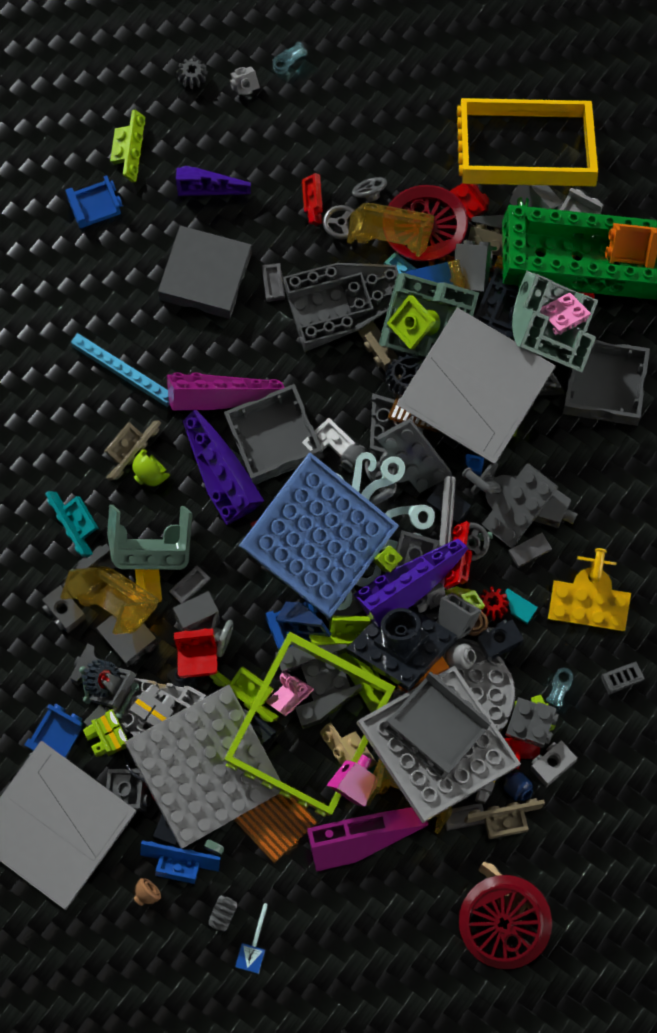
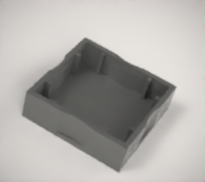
(204, 272)
(609, 384)
(272, 434)

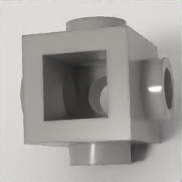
(244, 80)

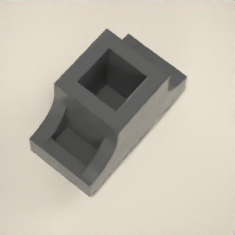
(87, 657)

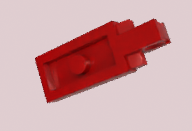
(312, 198)

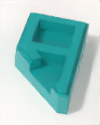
(520, 607)

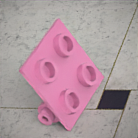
(565, 313)
(289, 694)

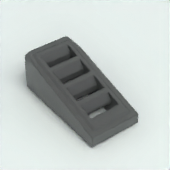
(493, 220)
(609, 685)

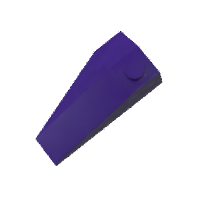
(203, 182)

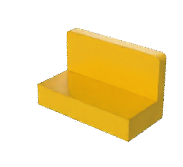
(150, 581)

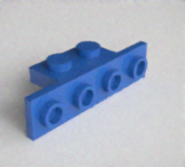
(177, 862)

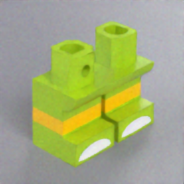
(109, 733)

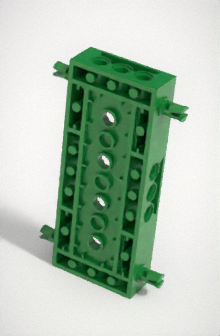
(565, 234)

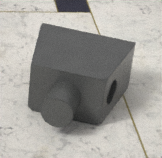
(556, 511)
(457, 615)

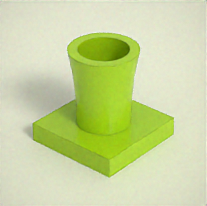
(413, 322)

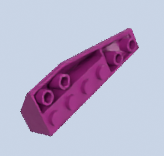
(216, 392)
(360, 837)

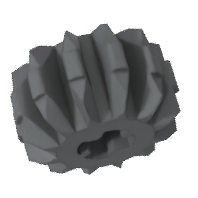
(199, 73)
(222, 913)

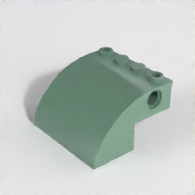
(436, 296)
(534, 330)

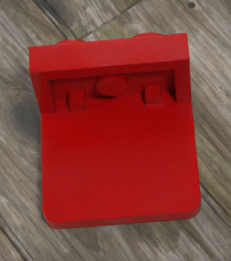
(196, 653)

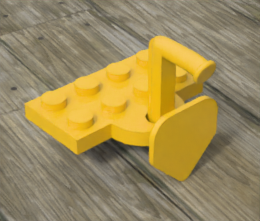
(590, 602)

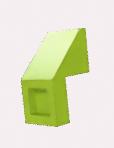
(468, 595)

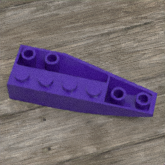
(221, 471)
(409, 581)

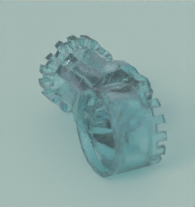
(289, 57)
(559, 688)

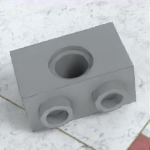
(547, 773)

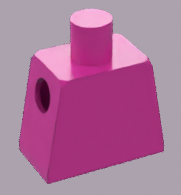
(354, 781)

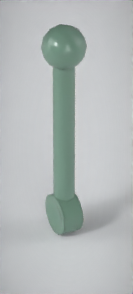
(134, 687)
(86, 698)

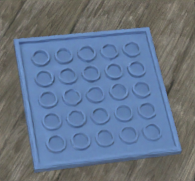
(319, 535)

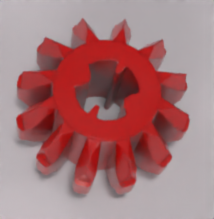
(498, 608)

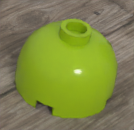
(148, 469)

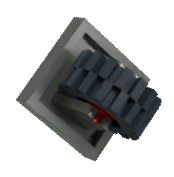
(107, 683)

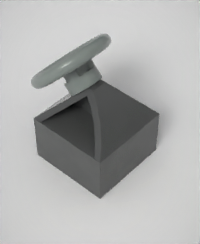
(202, 614)

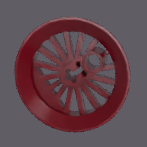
(419, 199)
(489, 891)

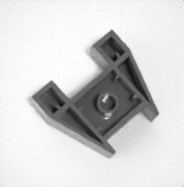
(329, 684)

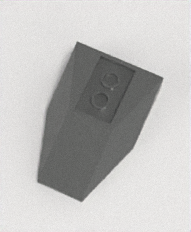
(338, 299)

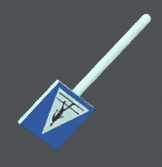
(250, 956)

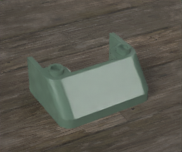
(150, 553)

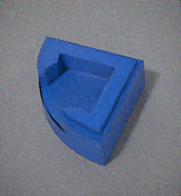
(475, 463)

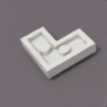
(330, 434)

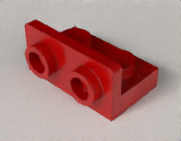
(472, 199)

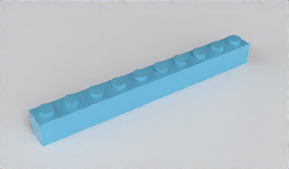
(121, 369)

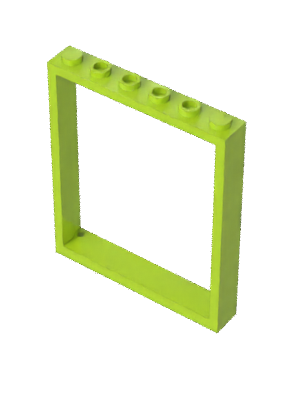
(333, 660)

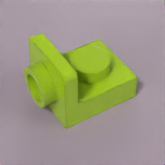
(387, 559)

